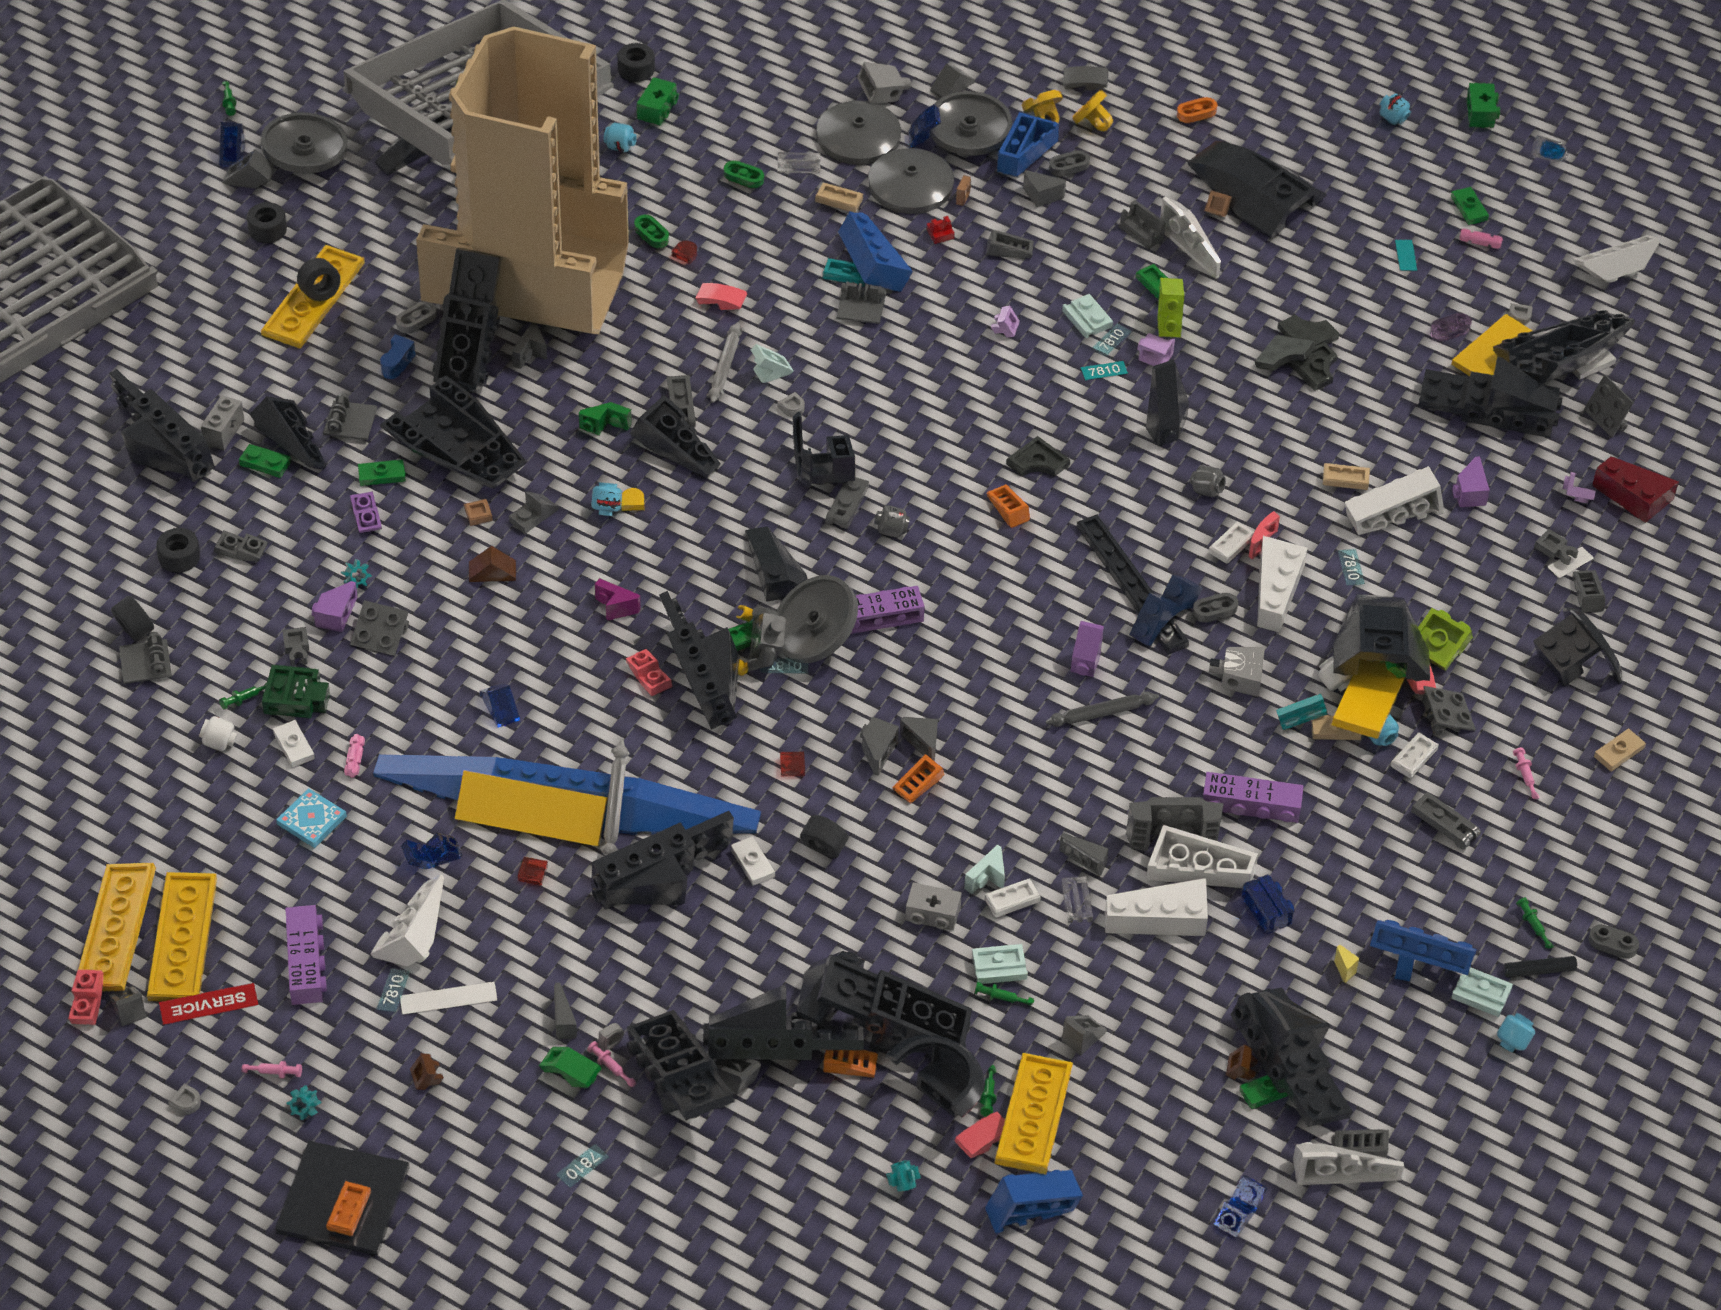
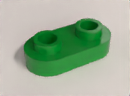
(743, 174)
(651, 231)

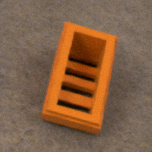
(1010, 507)
(924, 763)
(839, 1067)

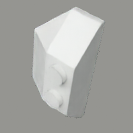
(1619, 259)

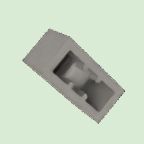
(222, 422)
(933, 906)

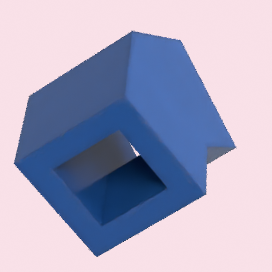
(1404, 968)

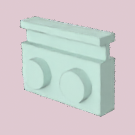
(1087, 316)
(999, 964)
(1482, 991)

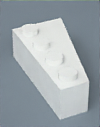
(1191, 857)

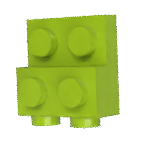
(1444, 637)

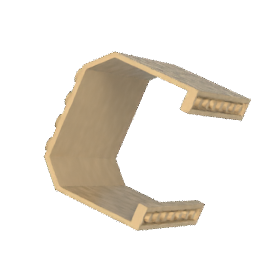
(518, 124)
(566, 297)

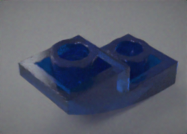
(922, 124)

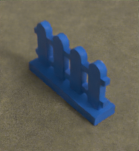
(1423, 947)

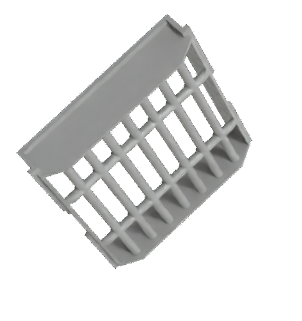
(406, 121)
(77, 321)

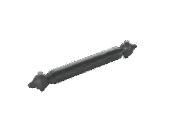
(1102, 709)

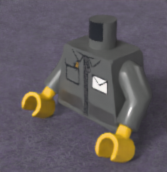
(766, 637)

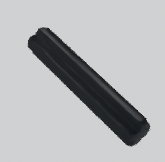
(1540, 966)

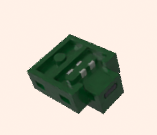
(295, 692)

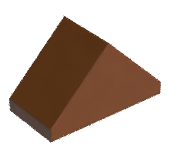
(492, 566)

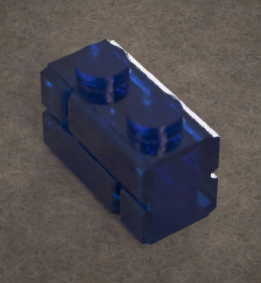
(1267, 903)

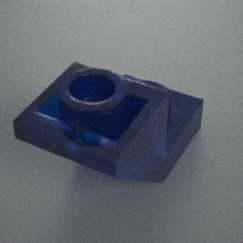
(435, 852)
(1241, 1207)

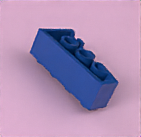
(873, 254)

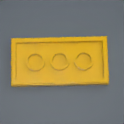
(1480, 354)

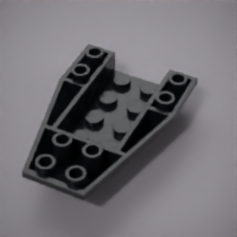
(1258, 186)
(1564, 346)
(457, 435)
(1380, 631)

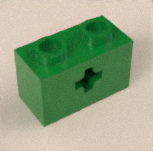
(657, 101)
(1482, 105)

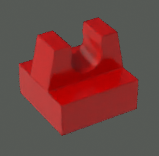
(940, 230)

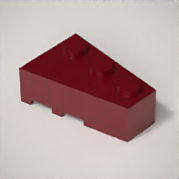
(1634, 487)

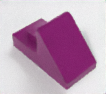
(618, 600)

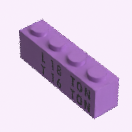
(889, 609)
(1254, 796)
(304, 954)

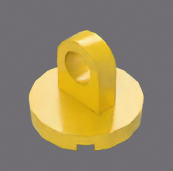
(1044, 105)
(1094, 111)

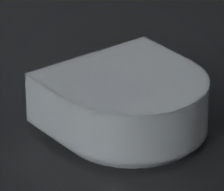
(1521, 313)
(792, 404)
(610, 1036)
(185, 1100)

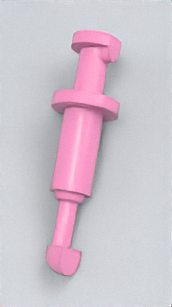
(1524, 766)
(612, 1065)
(277, 1069)

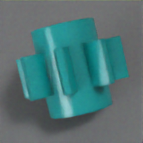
(353, 568)
(307, 1105)
(903, 1175)

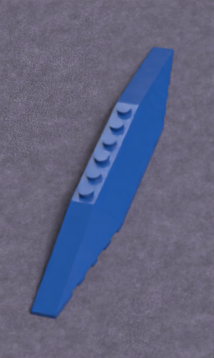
(644, 804)

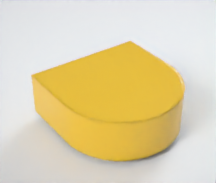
(632, 500)

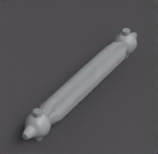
(725, 362)
(615, 798)

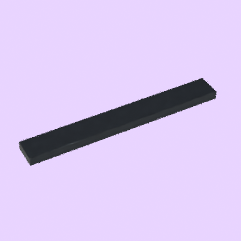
(1127, 577)

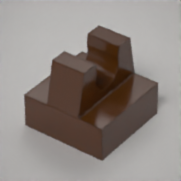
(1239, 1063)
(424, 1072)

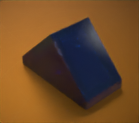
(231, 143)
(500, 704)

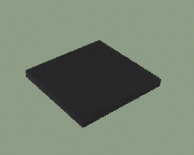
(319, 1184)

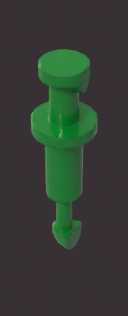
(229, 101)
(238, 697)
(1530, 916)
(1001, 994)
(988, 1097)

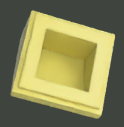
(1346, 963)

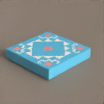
(311, 818)

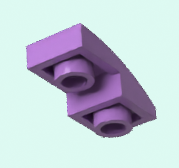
(365, 512)

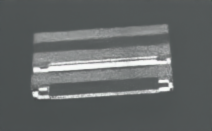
(798, 162)
(1079, 915)

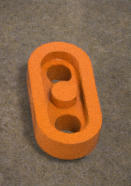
(1196, 110)

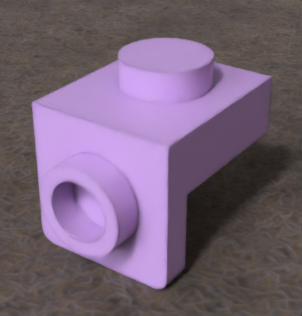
(1581, 494)

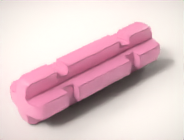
(1480, 238)
(354, 755)

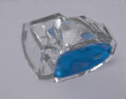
(1549, 149)

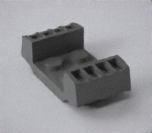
(1182, 813)

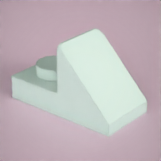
(769, 364)
(988, 868)

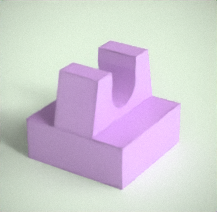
(1006, 322)

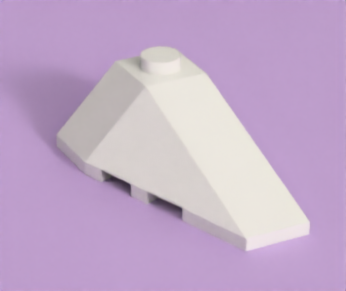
(1188, 235)
(414, 927)
(1335, 1165)

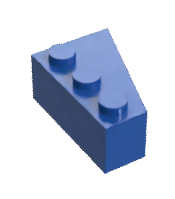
(1032, 1196)

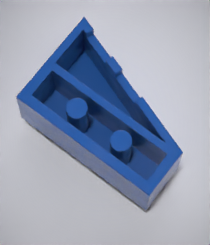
(1026, 143)

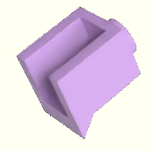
(1155, 349)

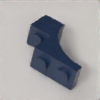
(1159, 609)

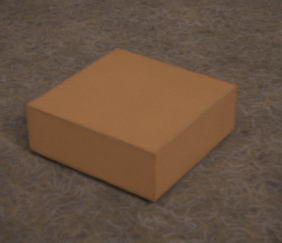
(963, 190)
(1218, 203)
(478, 512)

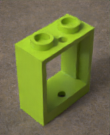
(1170, 307)

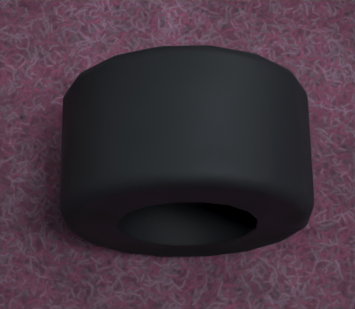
(636, 62)
(266, 222)
(311, 271)
(178, 560)
(132, 618)
(824, 836)

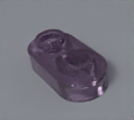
(1450, 326)

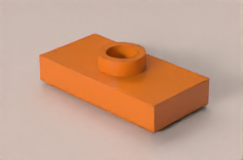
(348, 1208)

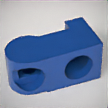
(398, 357)

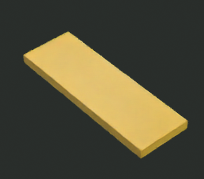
(300, 315)
(1368, 699)
(531, 808)
(117, 922)
(182, 935)
(1034, 1113)

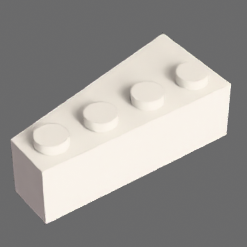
(1396, 502)
(1279, 575)
(1159, 910)

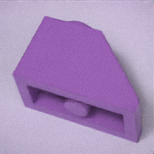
(1472, 485)
(335, 607)
(1087, 649)

